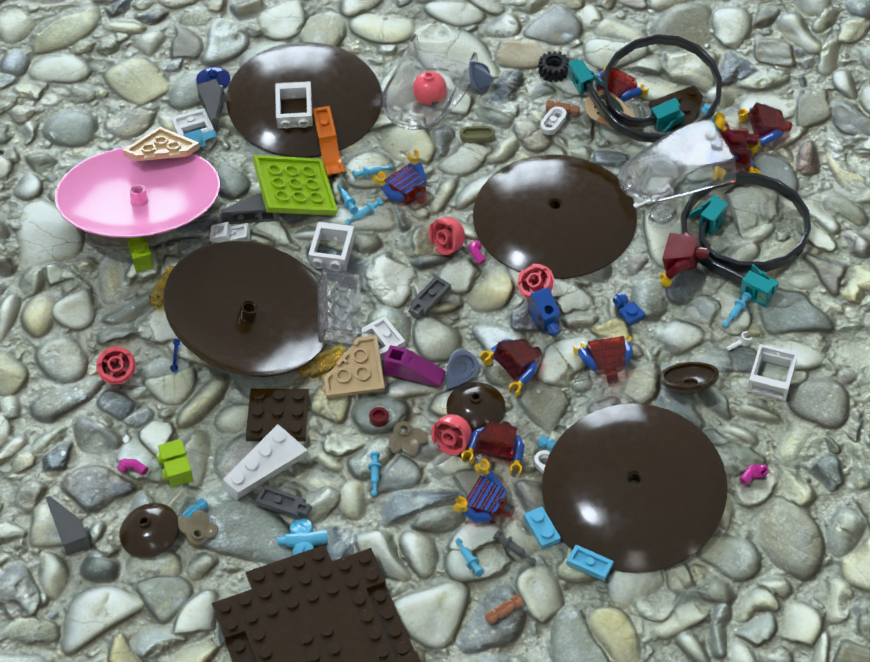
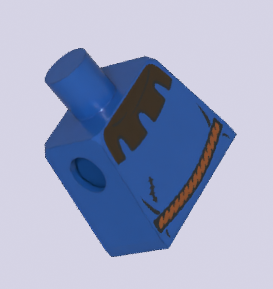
(544, 311)

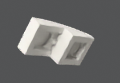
(225, 232)

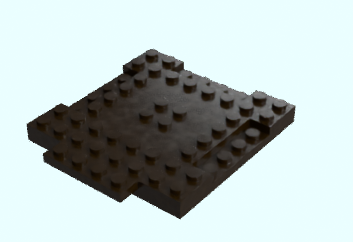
(315, 613)

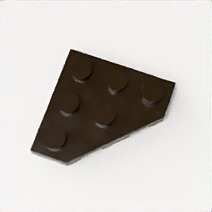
(689, 100)

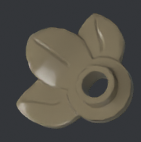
(407, 441)
(197, 525)

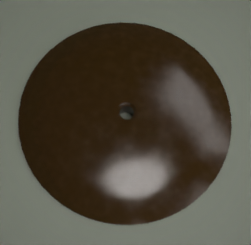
(336, 81)
(554, 215)
(245, 308)
(641, 524)

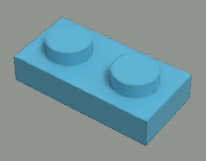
(542, 528)
(590, 563)

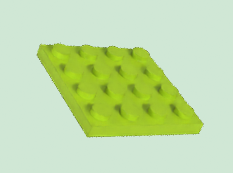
(294, 185)

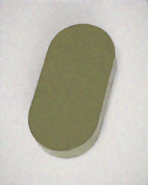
(477, 134)

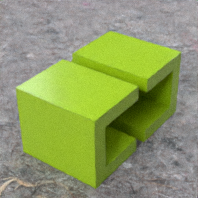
(140, 253)
(175, 463)

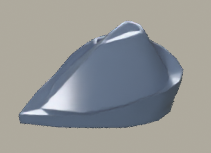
(479, 76)
(460, 368)

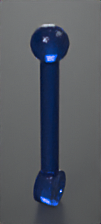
(174, 367)

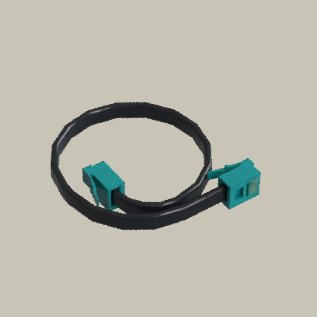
(664, 115)
(712, 216)

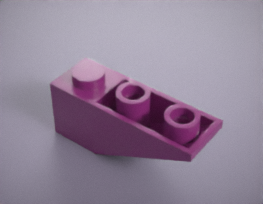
(410, 366)

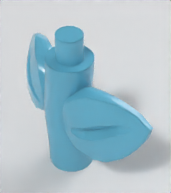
(302, 537)

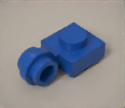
(631, 312)

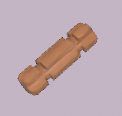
(574, 110)
(503, 609)

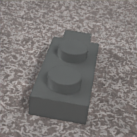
(429, 297)
(283, 502)

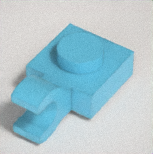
(201, 138)

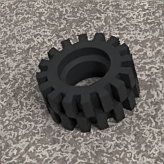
(553, 59)

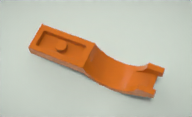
(328, 140)

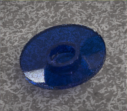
(213, 73)

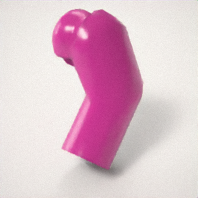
(474, 248)
(133, 464)
(753, 471)

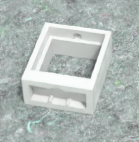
(293, 91)
(336, 233)
(767, 386)

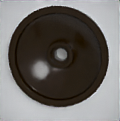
(689, 377)
(478, 412)
(150, 538)

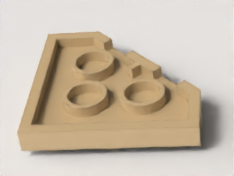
(161, 145)
(357, 370)

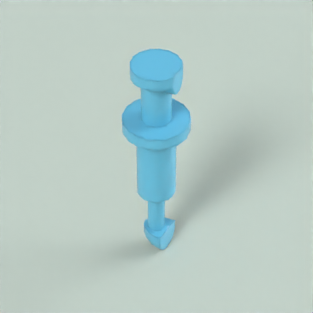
(369, 171)
(349, 202)
(369, 208)
(739, 305)
(374, 467)
(472, 562)

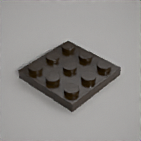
(278, 407)

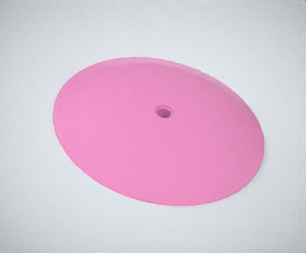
(136, 198)

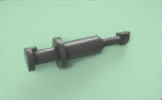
(508, 543)

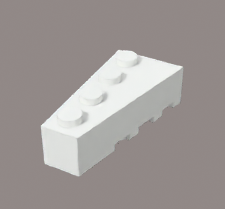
(267, 459)

